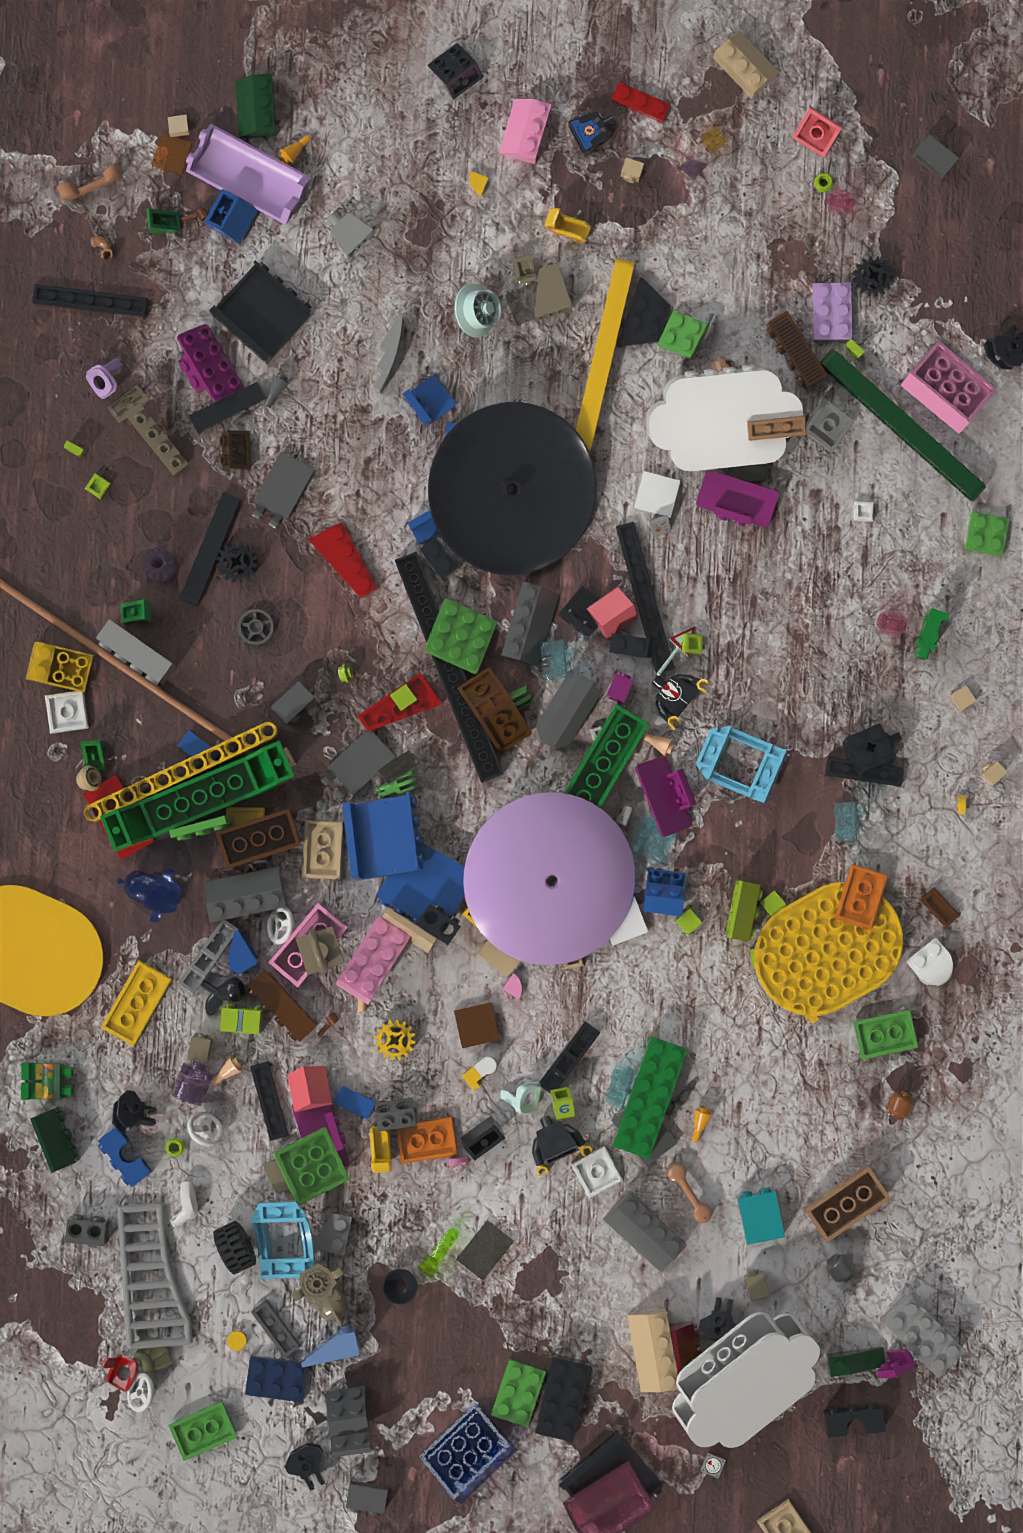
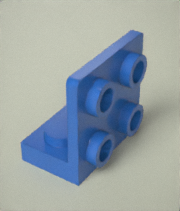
(429, 400)

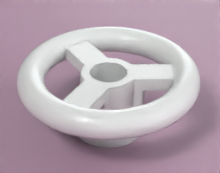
(282, 925)
(202, 1132)
(143, 1391)

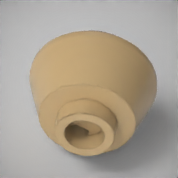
(88, 778)

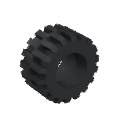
(234, 1247)

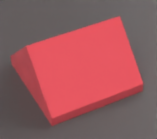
(817, 132)
(612, 613)
(309, 1088)

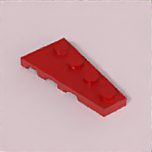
(343, 556)
(387, 712)

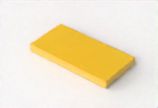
(136, 1003)

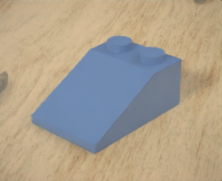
(340, 1345)

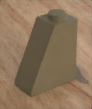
(551, 293)

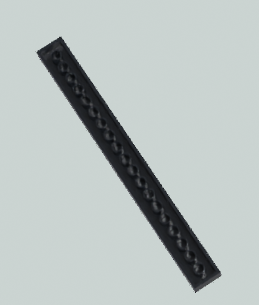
(450, 675)

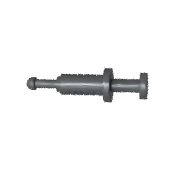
(680, 1100)

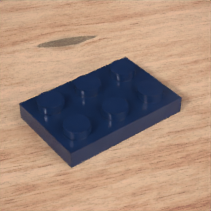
(276, 1379)

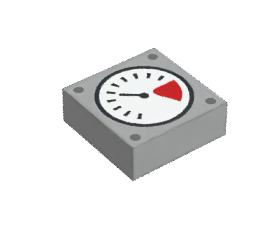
(713, 1465)

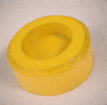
(961, 804)
(237, 1340)

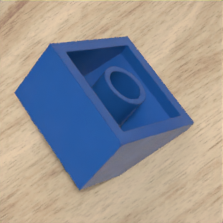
(241, 954)

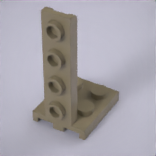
(131, 407)

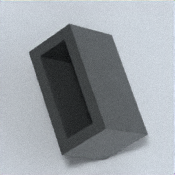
(935, 156)
(293, 703)
(367, 1498)

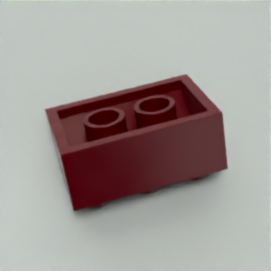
(684, 1343)

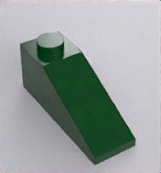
(854, 1361)

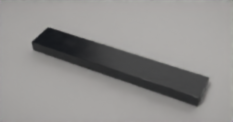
(90, 300)
(210, 549)

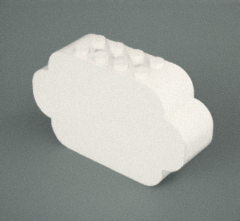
(708, 414)
(745, 1380)

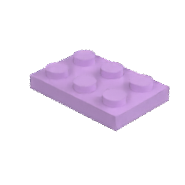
(832, 311)

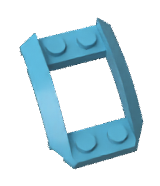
(767, 771)
(281, 1267)

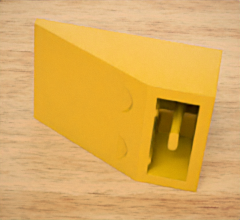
(59, 667)

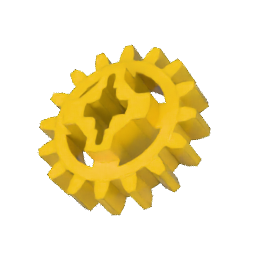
(400, 1047)

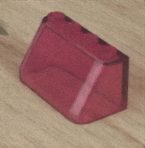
(610, 1503)

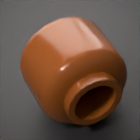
(901, 1104)

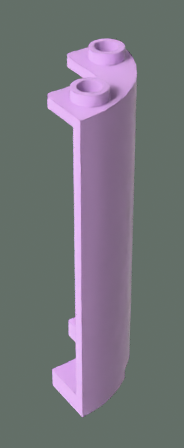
(248, 173)

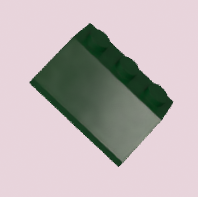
(256, 106)
(55, 1139)

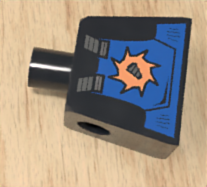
(591, 131)

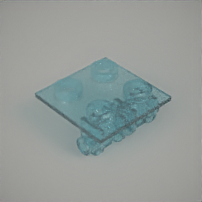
(560, 667)
(846, 821)
(648, 840)
(619, 1086)

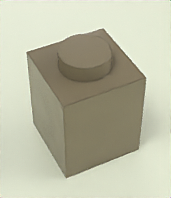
(200, 1048)
(756, 1284)

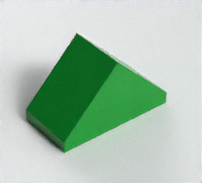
(163, 221)
(94, 754)

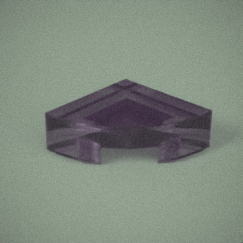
(693, 168)

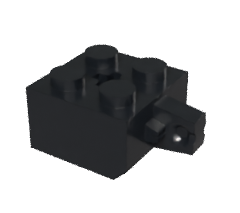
(876, 740)

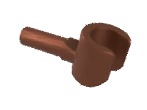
(201, 213)
(332, 1019)

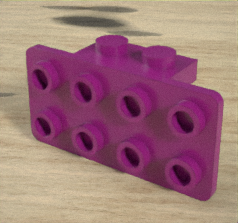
(207, 364)
(736, 499)
(666, 794)
(316, 1118)

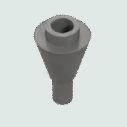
(277, 385)

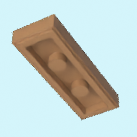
(776, 427)

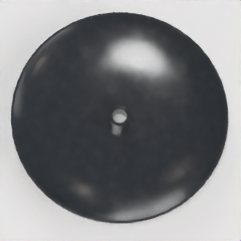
(551, 492)

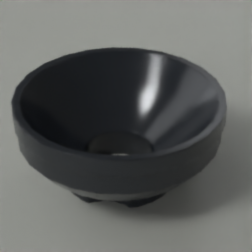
(397, 1296)

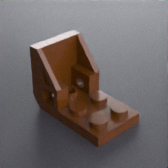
(494, 710)

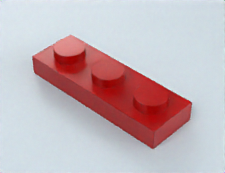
(640, 102)

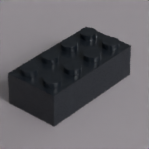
(562, 1397)

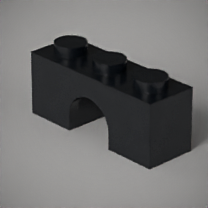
(838, 1419)

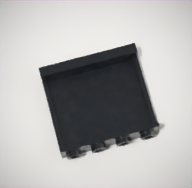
(262, 312)
(604, 1459)

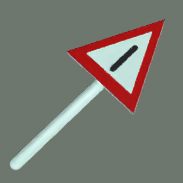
(677, 640)

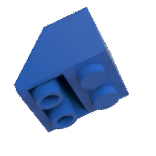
(230, 216)
(664, 892)

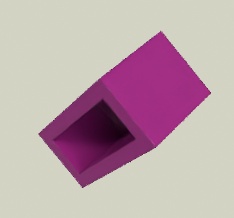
(619, 688)

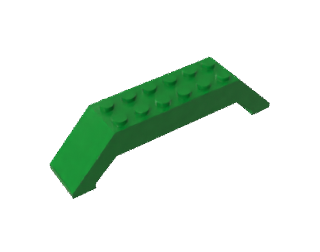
(197, 797)

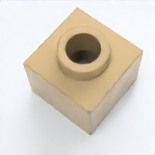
(632, 170)
(993, 772)

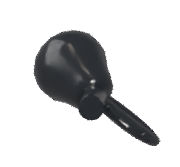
(231, 990)

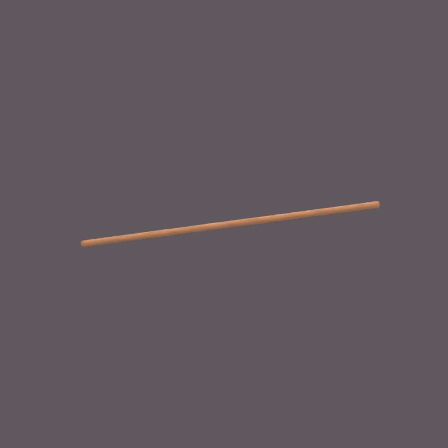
(119, 664)

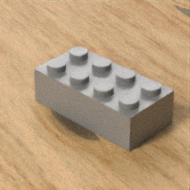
(136, 652)
(922, 1335)

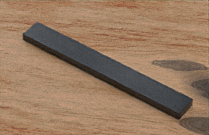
(644, 594)

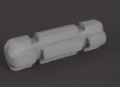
(710, 320)
(790, 444)

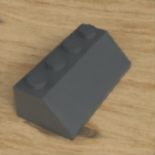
(530, 624)
(244, 894)
(645, 1231)

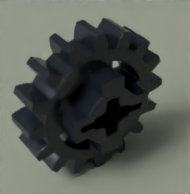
(876, 283)
(242, 554)

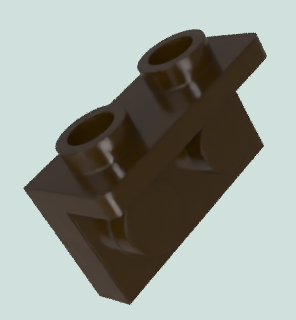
(235, 450)

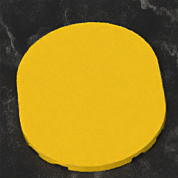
(46, 953)
(821, 963)

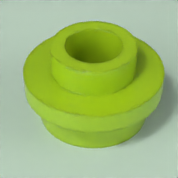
(826, 177)
(345, 673)
(170, 1151)

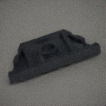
(645, 317)

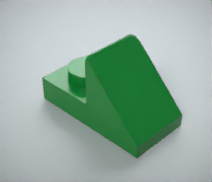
(136, 611)

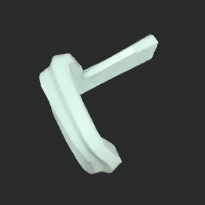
(521, 1093)

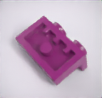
(900, 1363)

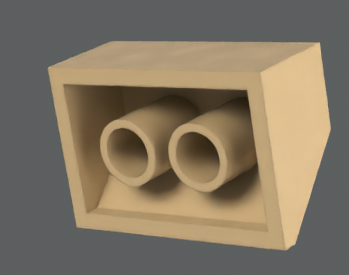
(745, 64)

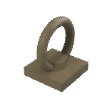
(320, 950)

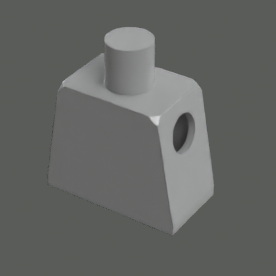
(349, 233)

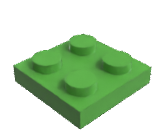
(682, 335)
(986, 534)

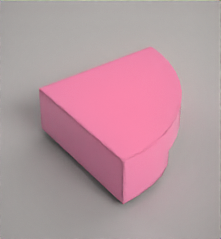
(513, 986)
(456, 1161)

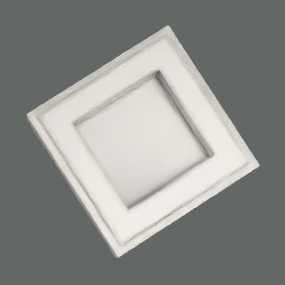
(863, 511)

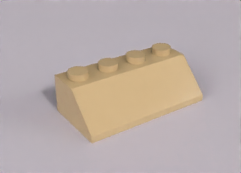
(653, 1351)

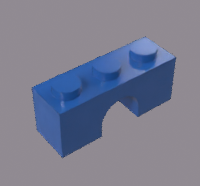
(131, 1171)

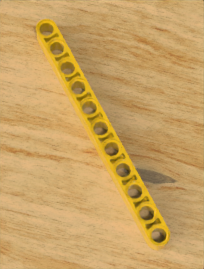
(604, 350)
(191, 771)

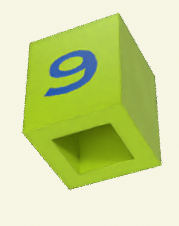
(562, 1103)

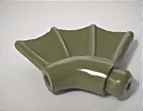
(152, 1358)

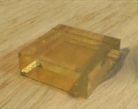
(713, 140)

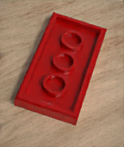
(105, 789)

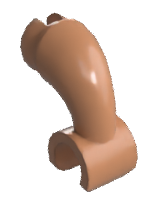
(102, 242)

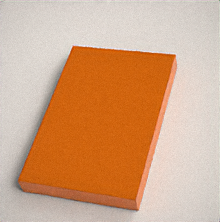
(861, 897)
(427, 1140)

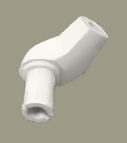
(189, 1205)

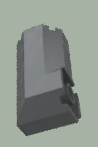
(567, 710)

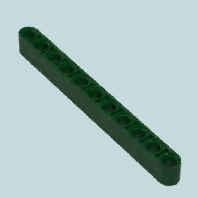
(902, 425)

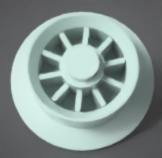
(477, 309)

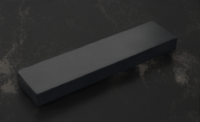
(227, 407)
(844, 769)
(269, 1100)

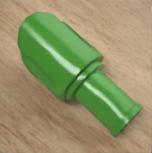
(521, 697)
(396, 785)

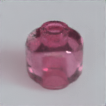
(840, 202)
(891, 623)

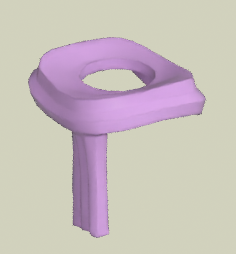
(104, 372)

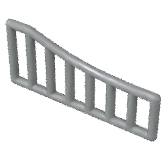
(170, 1282)

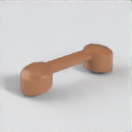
(69, 191)
(677, 1172)

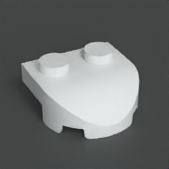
(932, 964)

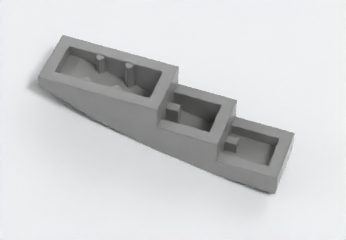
(390, 347)
(207, 957)

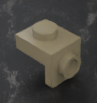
(524, 269)

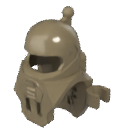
(323, 1291)

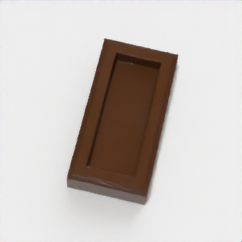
(939, 907)

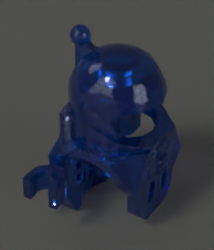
(153, 891)

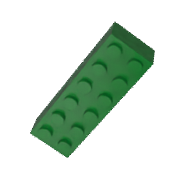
(606, 756)
(649, 1097)

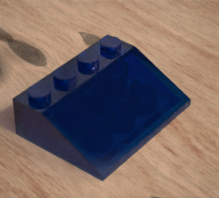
(468, 1453)

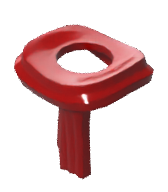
(114, 1365)

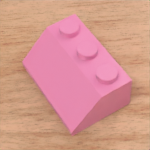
(525, 129)

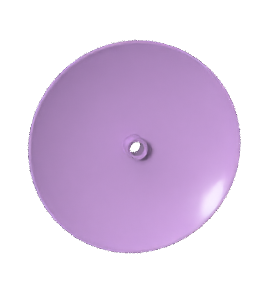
(510, 872)

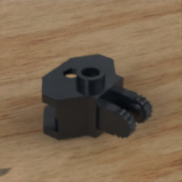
(1007, 348)
(130, 1111)
(718, 1321)
(306, 1465)

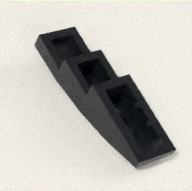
(569, 1057)

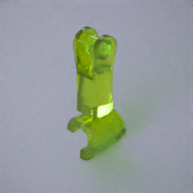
(430, 1263)

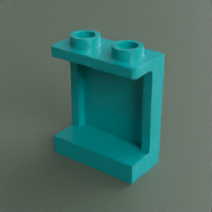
(760, 1216)

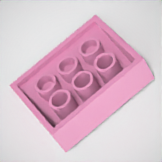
(948, 387)

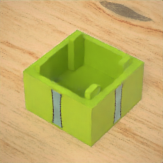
(241, 1019)

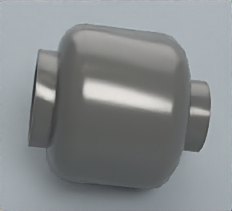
(840, 1268)

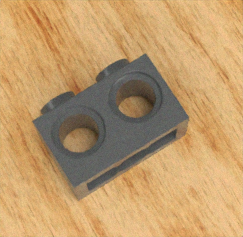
(395, 1114)
(86, 1236)

